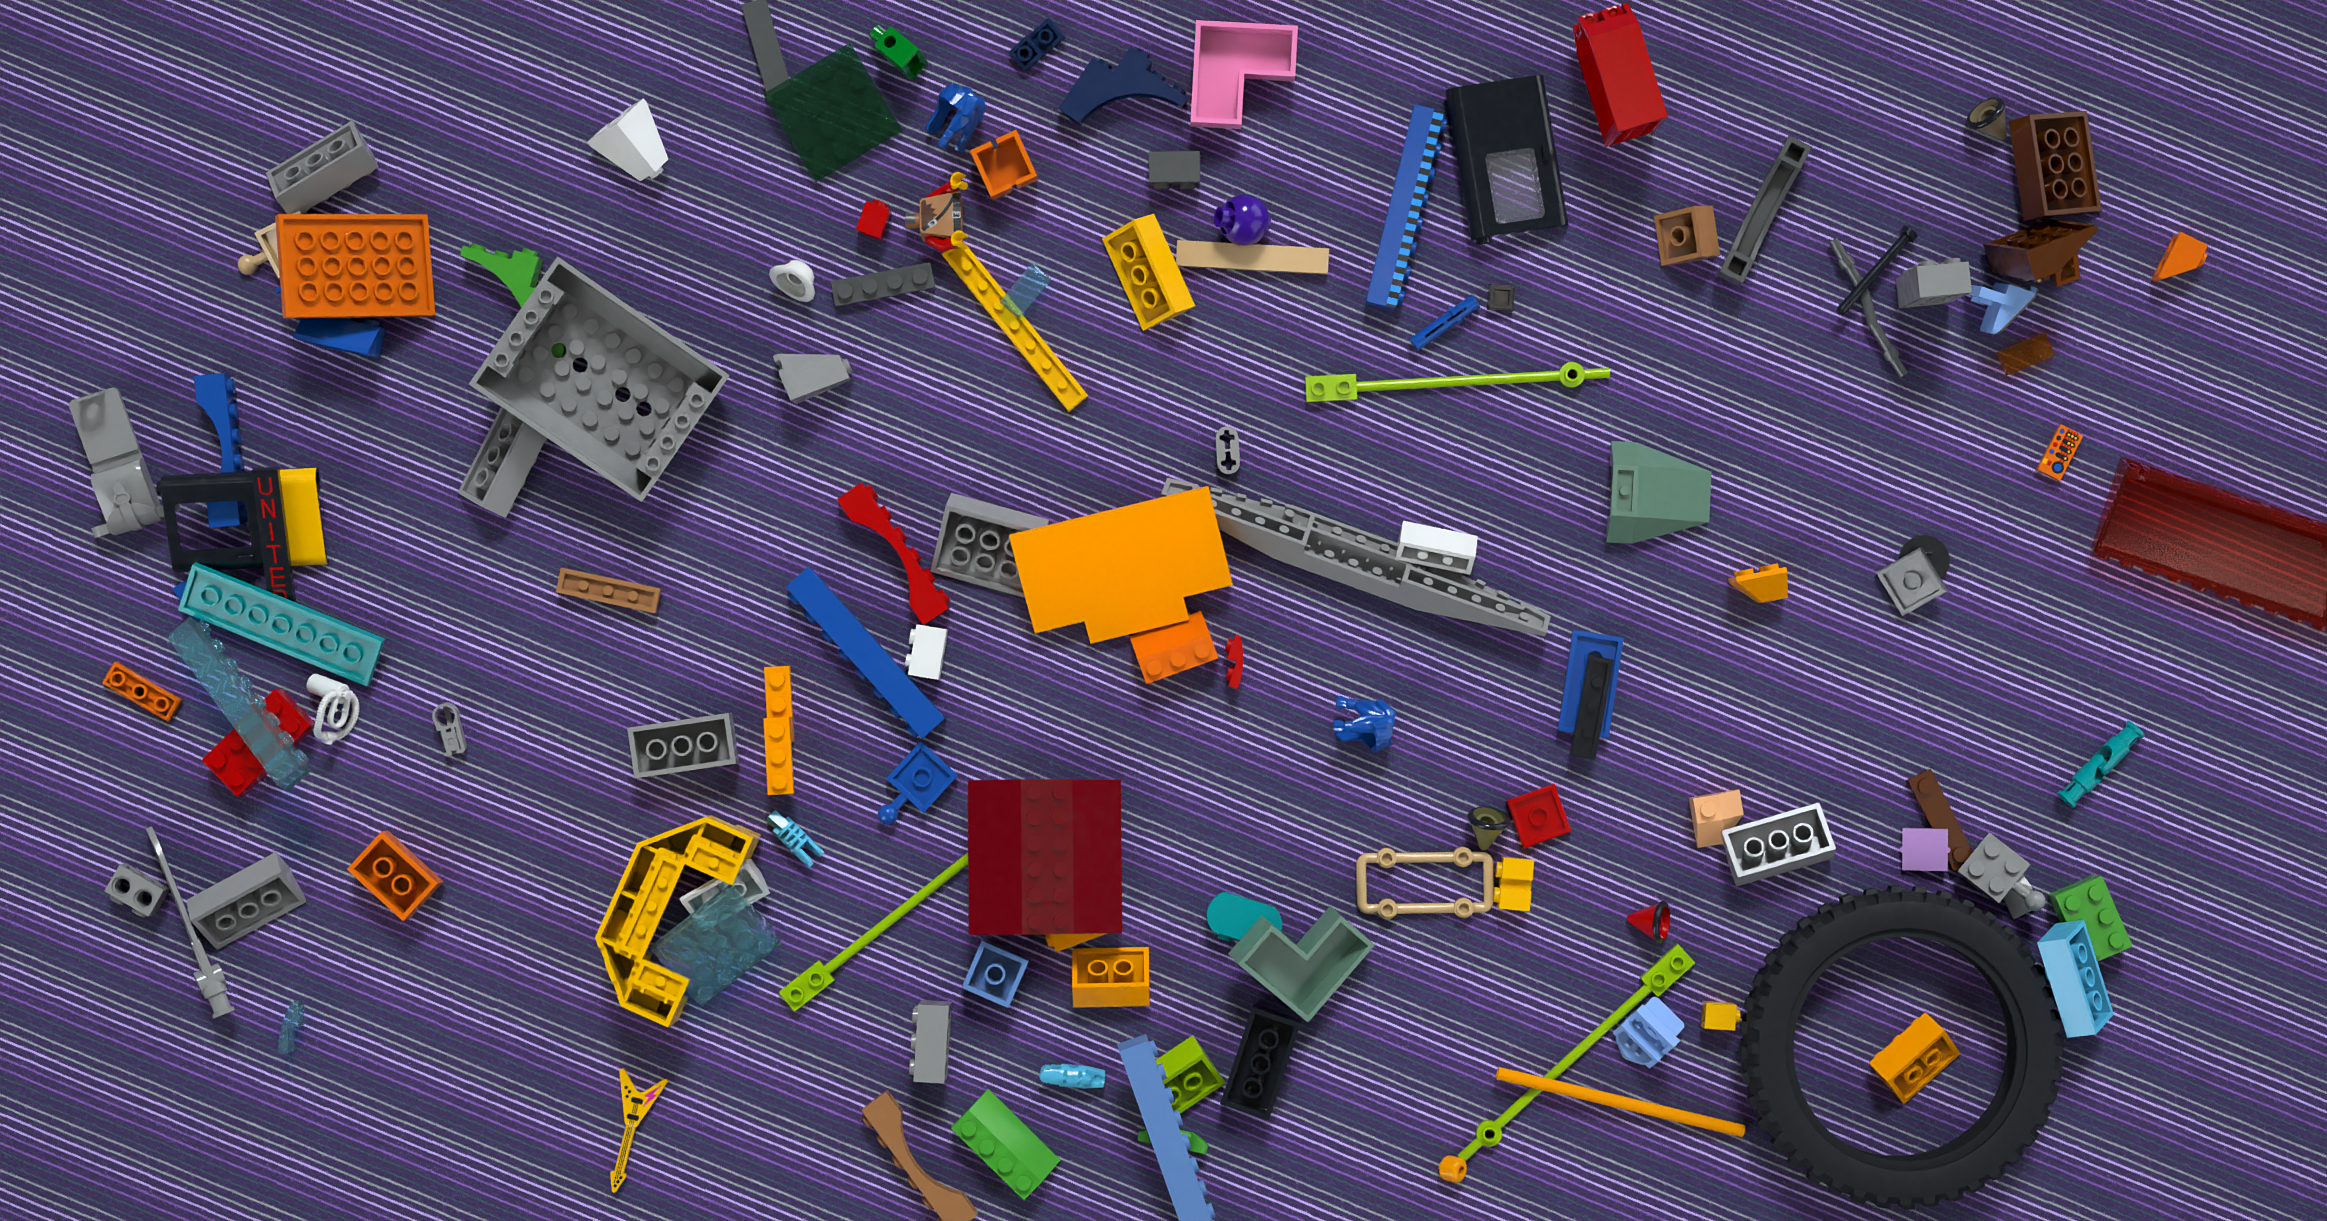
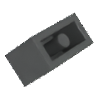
(1174, 169)

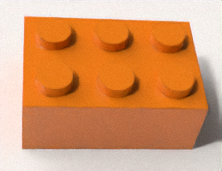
(395, 875)

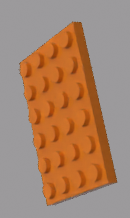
(354, 265)

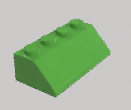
(1005, 1144)

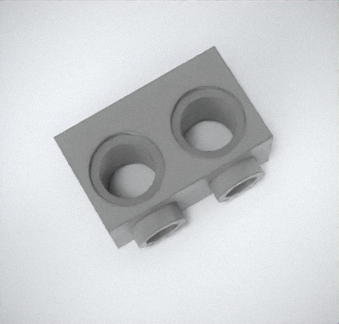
(139, 884)

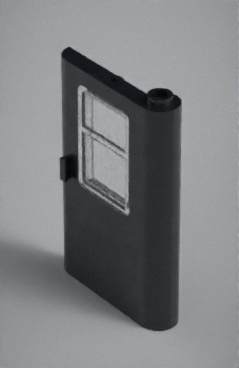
(1500, 157)

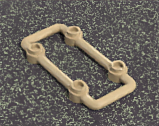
(1461, 907)

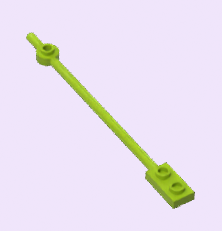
(1345, 387)
(819, 975)
(1656, 980)

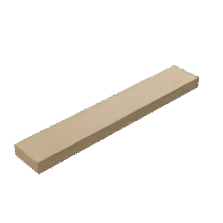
(1252, 257)

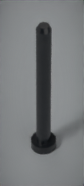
(1907, 235)

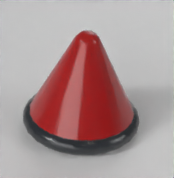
(1652, 921)

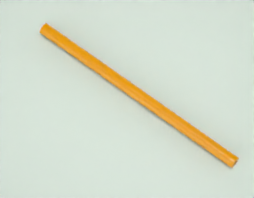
(1620, 1102)

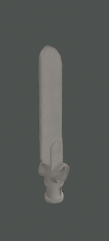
(209, 977)

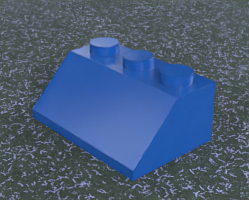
(342, 335)

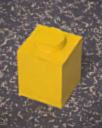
(1719, 1015)

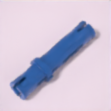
(1469, 304)

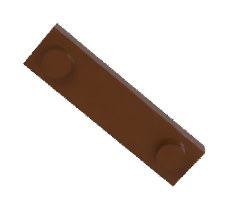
(1940, 816)

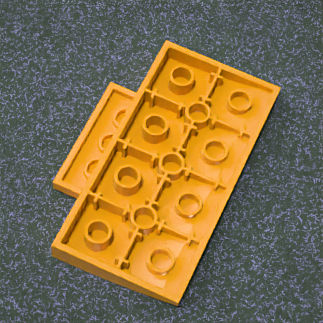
(1122, 565)

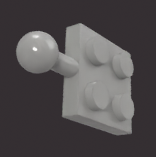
(1996, 870)

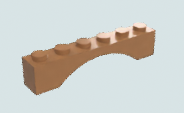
(887, 1117)

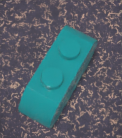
(1234, 915)

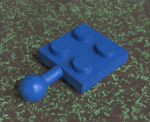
(920, 779)

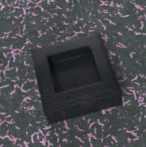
(1501, 297)

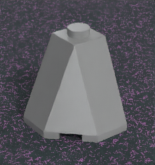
(811, 374)

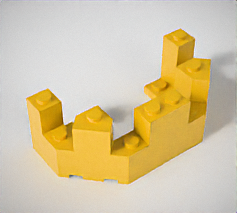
(640, 903)

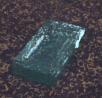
(1025, 290)

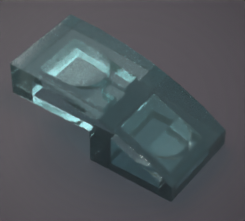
(293, 1018)

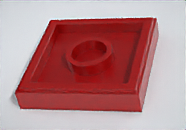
(1538, 816)

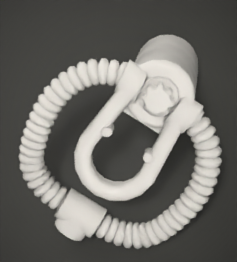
(336, 693)

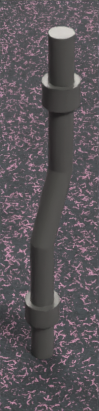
(1889, 352)

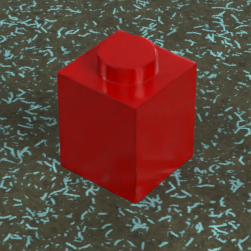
(874, 219)

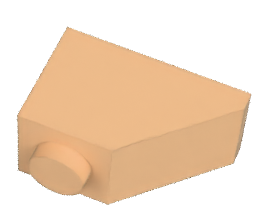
(1714, 814)

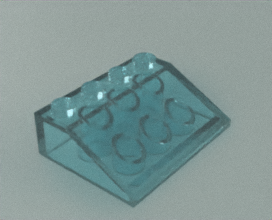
(717, 944)

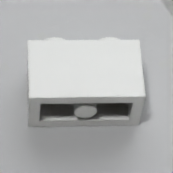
(926, 652)

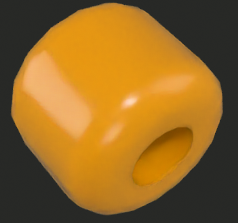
(1452, 1168)

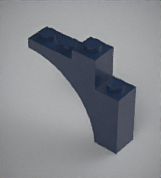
(1130, 79)

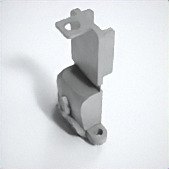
(119, 469)

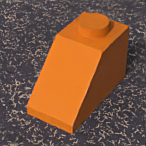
(2181, 256)

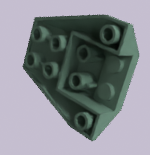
(1654, 494)

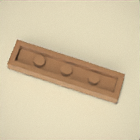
(608, 590)

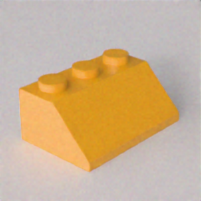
(1110, 977)
(1914, 1057)

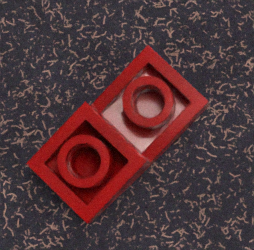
(1235, 653)

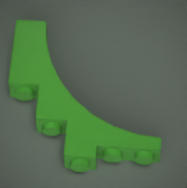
(518, 274)

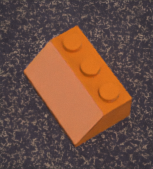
(1173, 648)

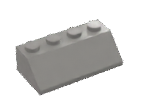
(322, 169)
(502, 463)
(1778, 844)
(245, 901)

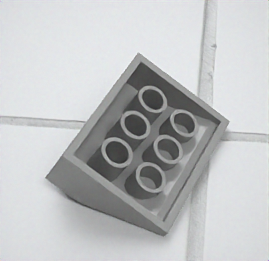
(977, 543)

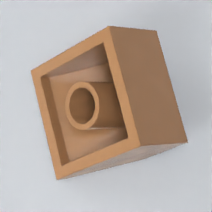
(1687, 235)

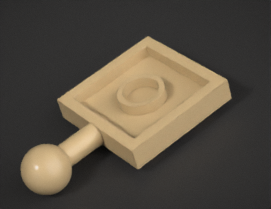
(268, 240)

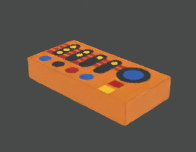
(2059, 452)

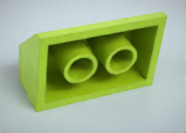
(1189, 1074)

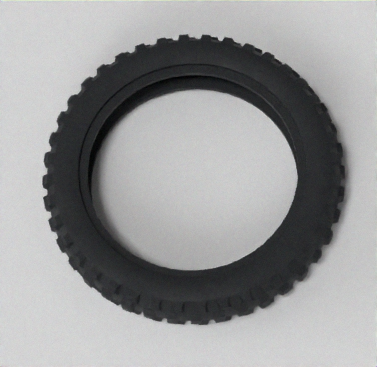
(2028, 1073)

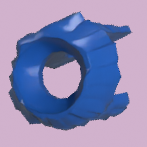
(969, 114)
(1372, 727)

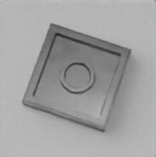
(1911, 581)

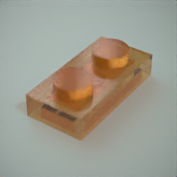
(2025, 354)

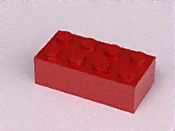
(235, 762)

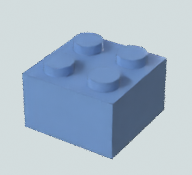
(995, 973)

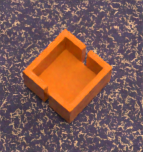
(1004, 165)

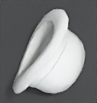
(794, 279)

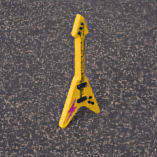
(635, 1107)

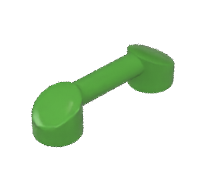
(1197, 1143)

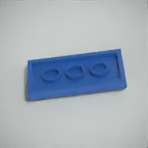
(1581, 646)

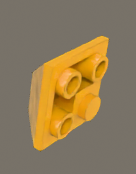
(1763, 586)

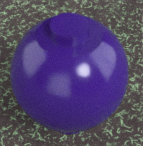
(1243, 219)

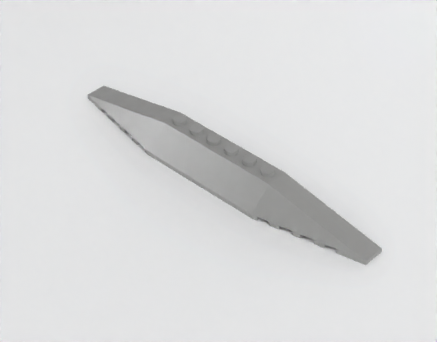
(1362, 561)

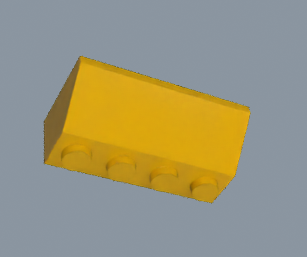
(1148, 271)

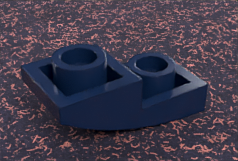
(1037, 44)

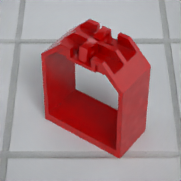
(1618, 74)

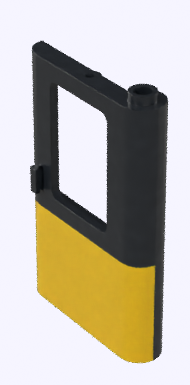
(301, 508)

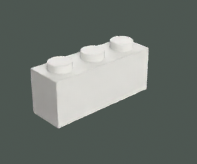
(1436, 547)

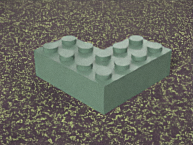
(1303, 972)

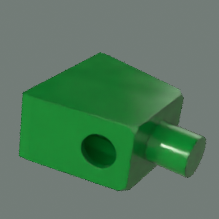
(898, 51)

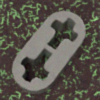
(1234, 450)

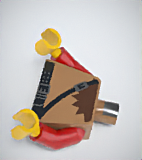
(941, 216)

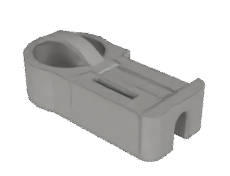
(452, 733)

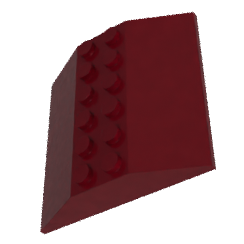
(1044, 856)

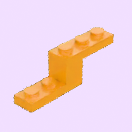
(779, 730)

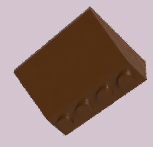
(2055, 165)
(2037, 249)

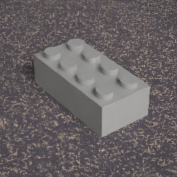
(1933, 284)
(683, 745)

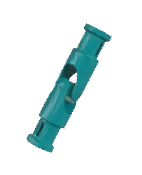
(2098, 767)

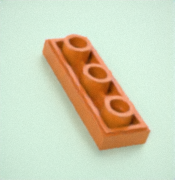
(154, 698)

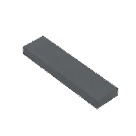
(765, 43)

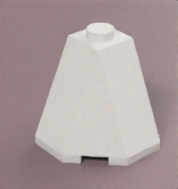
(632, 142)

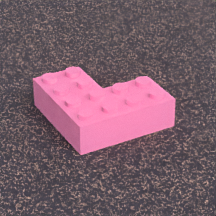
(1229, 54)

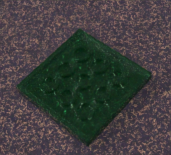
(832, 112)

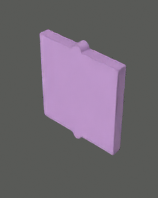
(1925, 849)

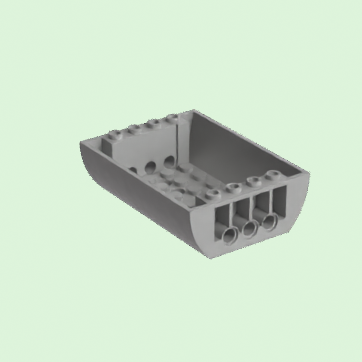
(582, 408)

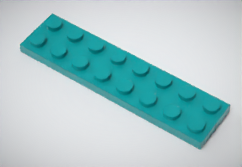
(281, 624)

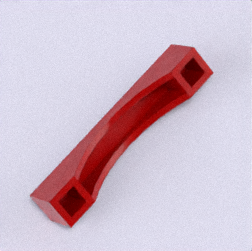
(924, 597)

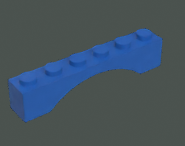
(215, 396)

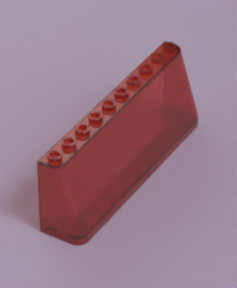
(2215, 541)

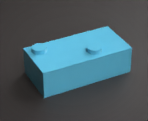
(2075, 978)

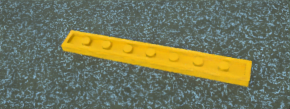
(1017, 329)

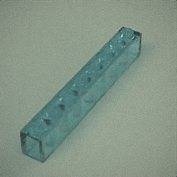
(239, 703)

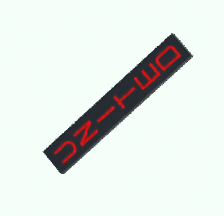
(273, 532)

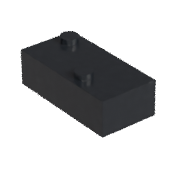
(1261, 1061)

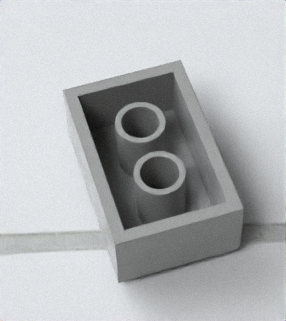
(931, 1041)

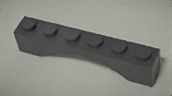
(1762, 210)

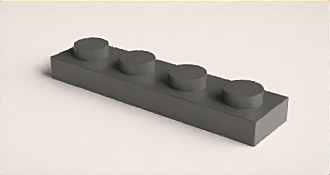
(883, 284)

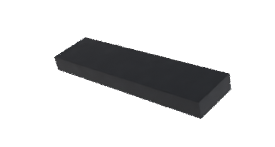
(1591, 707)

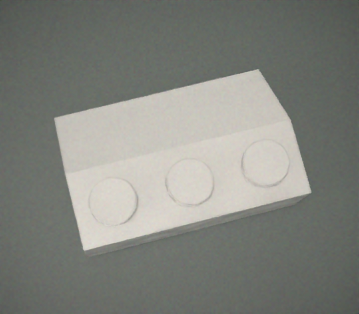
(748, 882)

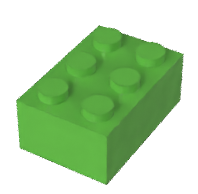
(2092, 902)

